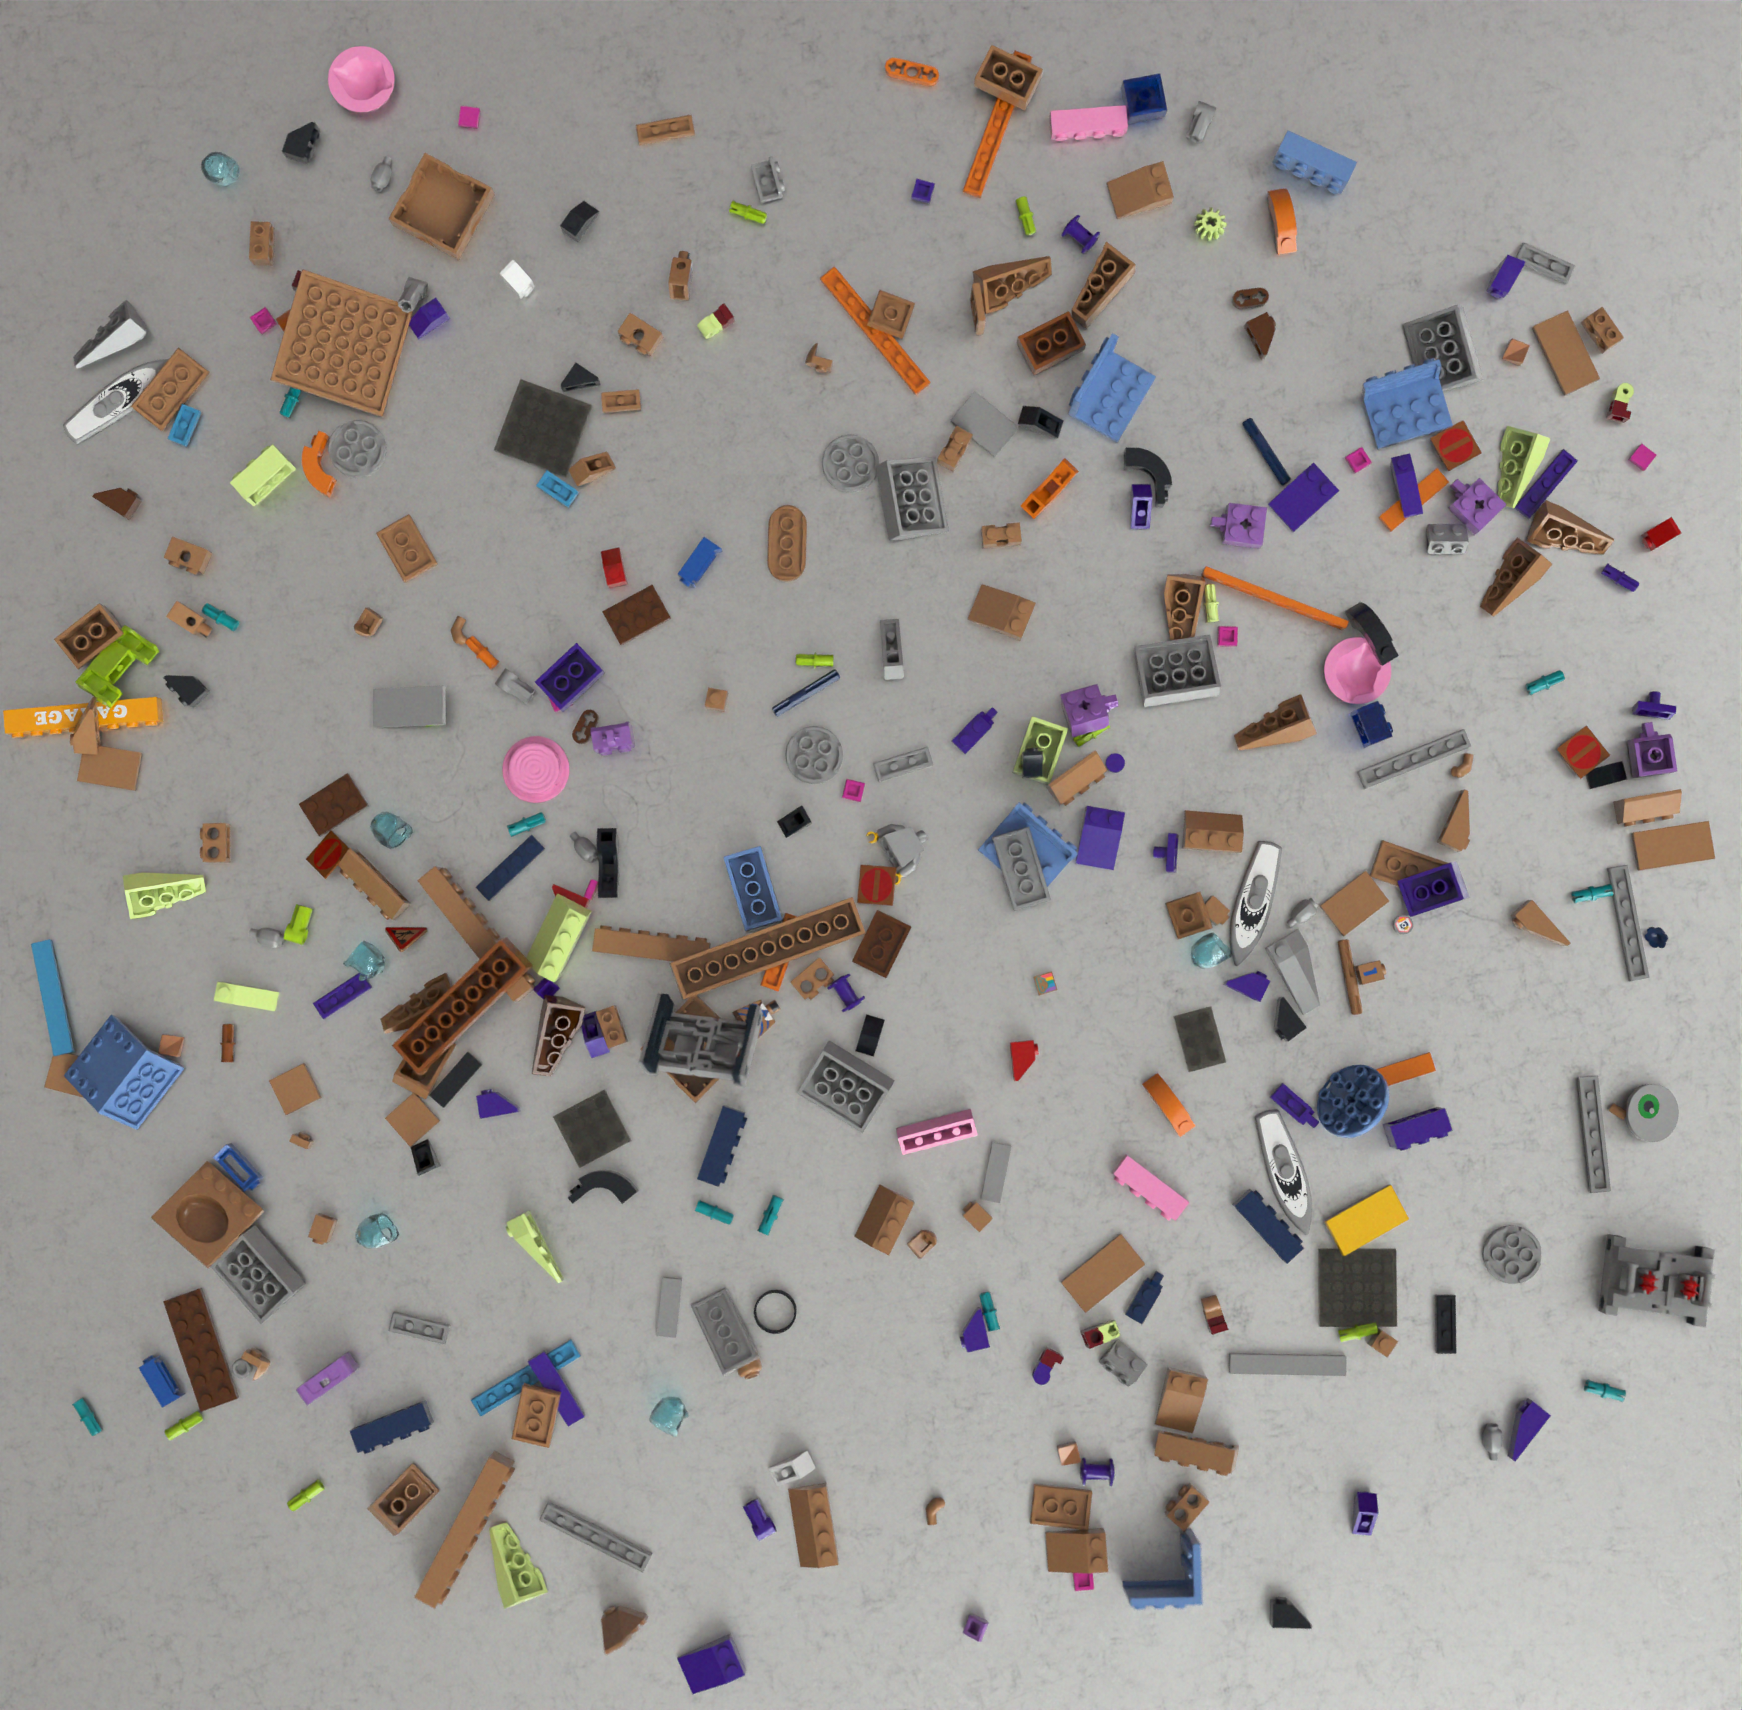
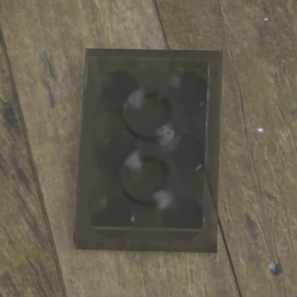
(1199, 1039)

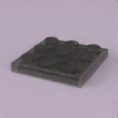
(592, 1128)

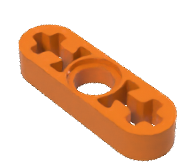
(908, 64)

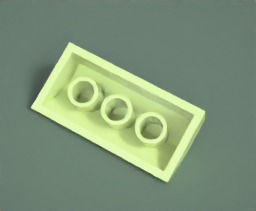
(557, 937)

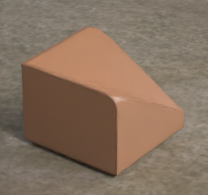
(1516, 352)
(171, 1045)
(1069, 1453)

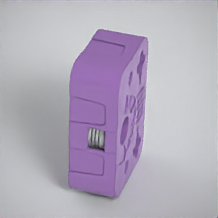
(327, 1378)

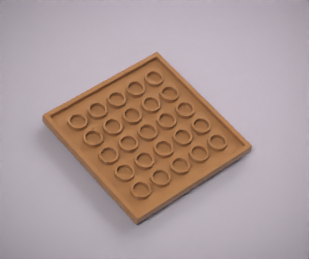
(341, 343)

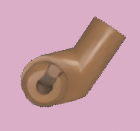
(456, 631)

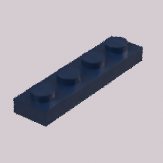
(510, 868)

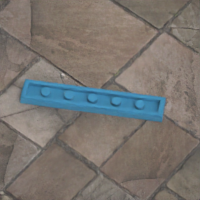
(52, 997)
(513, 1384)

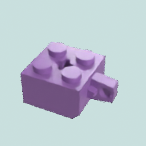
(1468, 496)
(1233, 530)
(1087, 709)
(613, 738)
(1651, 743)

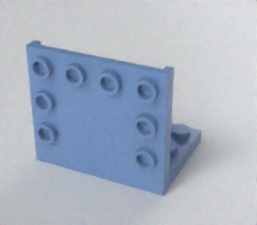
(1110, 392)
(1406, 403)
(1050, 848)
(121, 1074)
(1171, 1592)

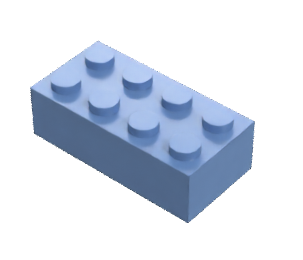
(1314, 162)
(753, 888)

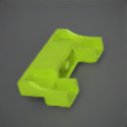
(112, 663)

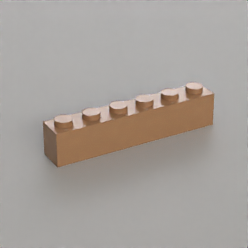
(646, 945)

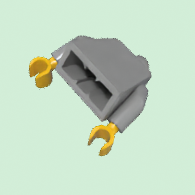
(901, 847)

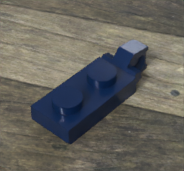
(1145, 1298)

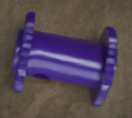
(1080, 234)
(846, 992)
(1097, 1471)

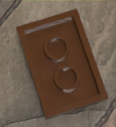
(636, 615)
(333, 805)
(881, 944)

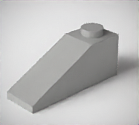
(891, 649)

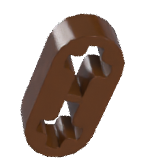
(1249, 293)
(581, 724)

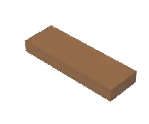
(665, 129)

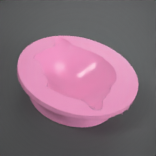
(361, 79)
(1355, 672)
(536, 769)

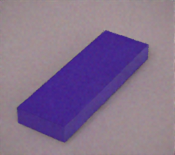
(341, 996)

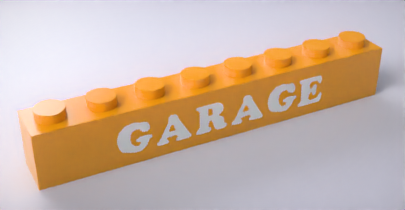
(65, 717)

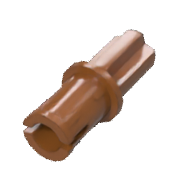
(227, 1043)

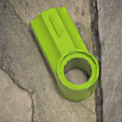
(297, 929)

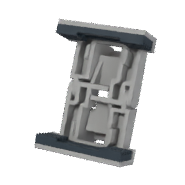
(689, 1033)

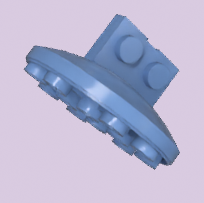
(1353, 1101)

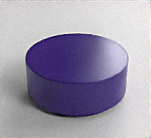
(1115, 763)

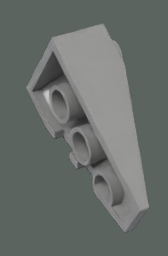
(118, 333)
(1295, 967)

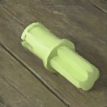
(1211, 604)

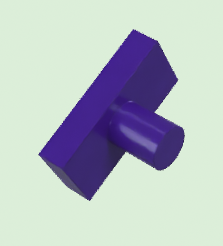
(1654, 708)
(1169, 853)

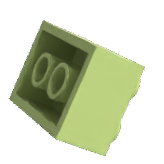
(262, 475)
(1047, 738)

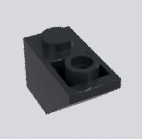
(300, 143)
(188, 688)
(1032, 763)

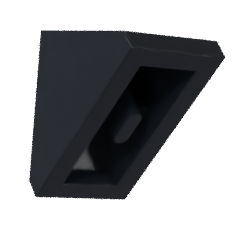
(578, 379)
(1606, 775)
(794, 821)
(870, 1035)
(424, 1157)

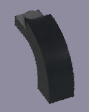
(1154, 466)
(1373, 630)
(608, 862)
(611, 1180)

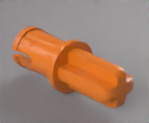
(482, 652)

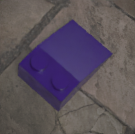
(1303, 497)
(1100, 837)
(1433, 889)
(712, 1665)

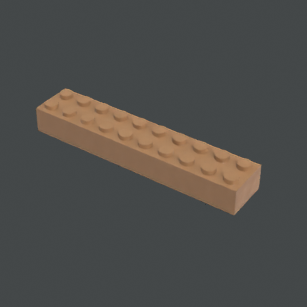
(767, 948)

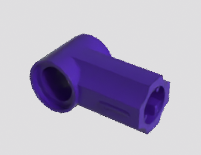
(761, 1524)

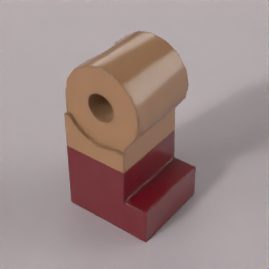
(1213, 1315)

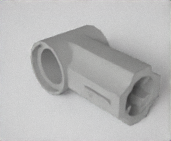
(1202, 118)
(413, 292)
(511, 684)

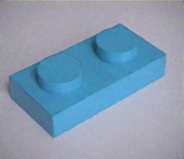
(184, 425)
(557, 489)

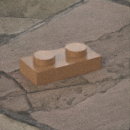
(621, 401)

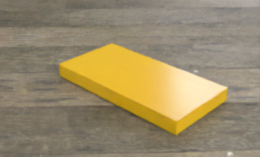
(1366, 1220)

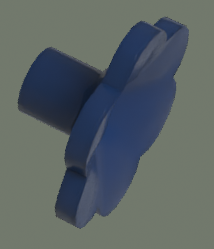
(1656, 937)

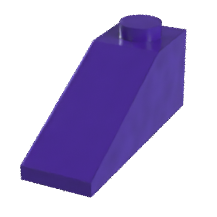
(1505, 276)
(1406, 485)
(1527, 1424)

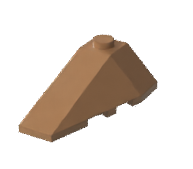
(1008, 280)
(1562, 529)
(1518, 572)
(1183, 602)
(1284, 725)
(405, 1015)
(619, 1625)

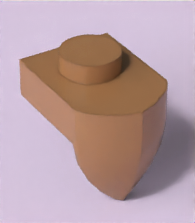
(820, 364)
(368, 623)
(922, 1243)
(255, 1358)

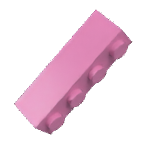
(1088, 122)
(936, 1131)
(1150, 1187)

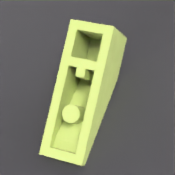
(246, 996)

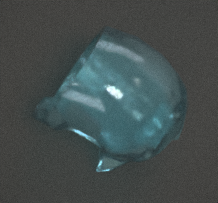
(217, 169)
(385, 827)
(1209, 951)
(366, 960)
(370, 1234)
(669, 1415)

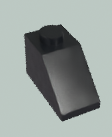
(579, 220)
(1040, 421)
(1287, 1021)
(1285, 1615)

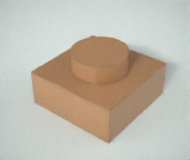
(301, 1140)

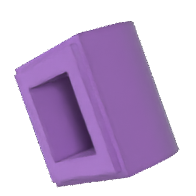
(975, 1627)

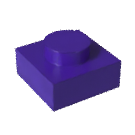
(923, 191)
(546, 987)

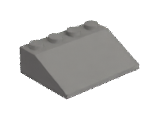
(1447, 339)
(912, 498)
(1177, 670)
(845, 1086)
(257, 1274)

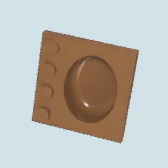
(207, 1214)

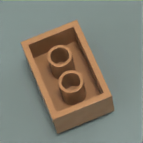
(1008, 77)

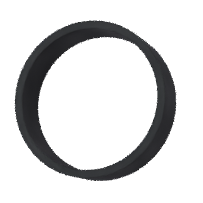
(775, 1331)

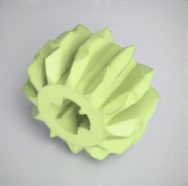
(1208, 230)

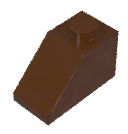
(1261, 333)
(120, 501)

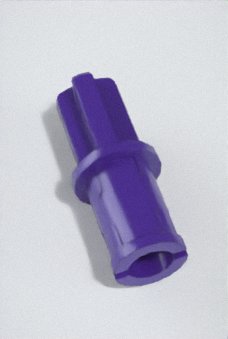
(1620, 578)

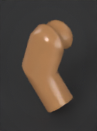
(1464, 768)
(1618, 1111)
(932, 1508)

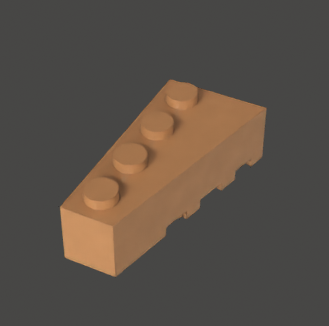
(1102, 285)
(1196, 1452)

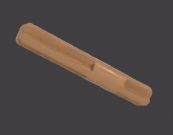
(1350, 977)

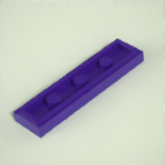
(1546, 484)
(551, 1379)

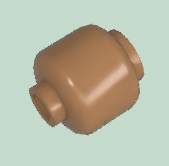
(750, 1370)

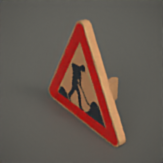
(404, 936)

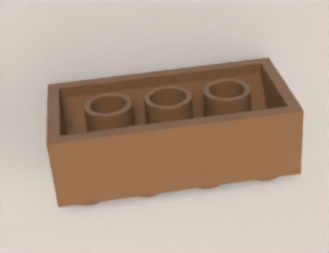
(374, 884)
(813, 1526)

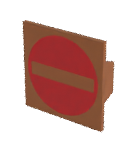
(1455, 445)
(1583, 752)
(328, 854)
(876, 885)

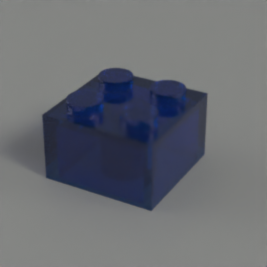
(1144, 98)
(1371, 724)

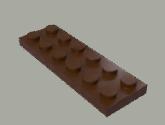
(201, 1349)

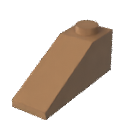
(86, 733)
(1457, 826)
(1534, 921)

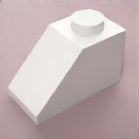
(517, 279)
(792, 1468)

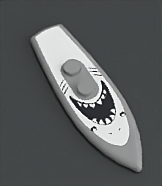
(111, 402)
(1254, 900)
(1285, 1169)

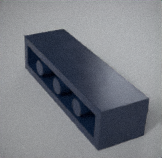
(721, 1145)
(1268, 1226)
(391, 1427)

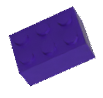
(569, 677)
(1417, 1128)

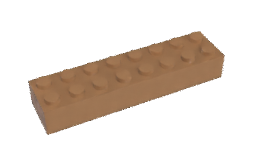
(467, 921)
(462, 1533)

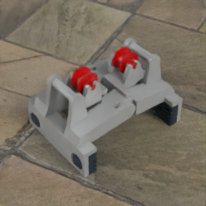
(1680, 1296)

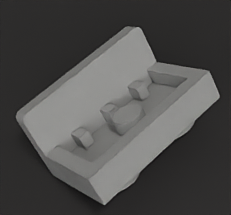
(767, 180)
(1447, 538)
(1123, 1363)

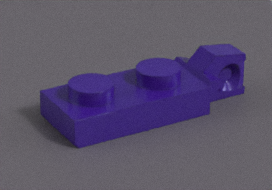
(974, 730)
(1294, 1105)

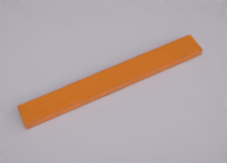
(990, 143)
(882, 341)
(1274, 598)

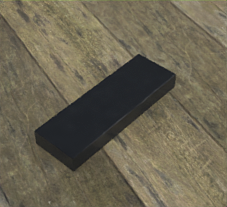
(455, 1079)
(1445, 1324)

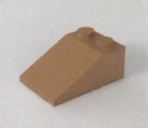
(1140, 190)
(1001, 611)
(421, 1083)
(1181, 1400)
(403, 1500)
(1077, 1551)

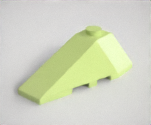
(1520, 460)
(154, 891)
(529, 1237)
(515, 1573)

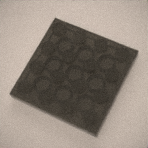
(543, 428)
(1357, 1287)

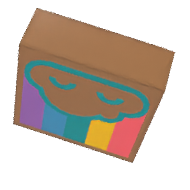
(1045, 983)

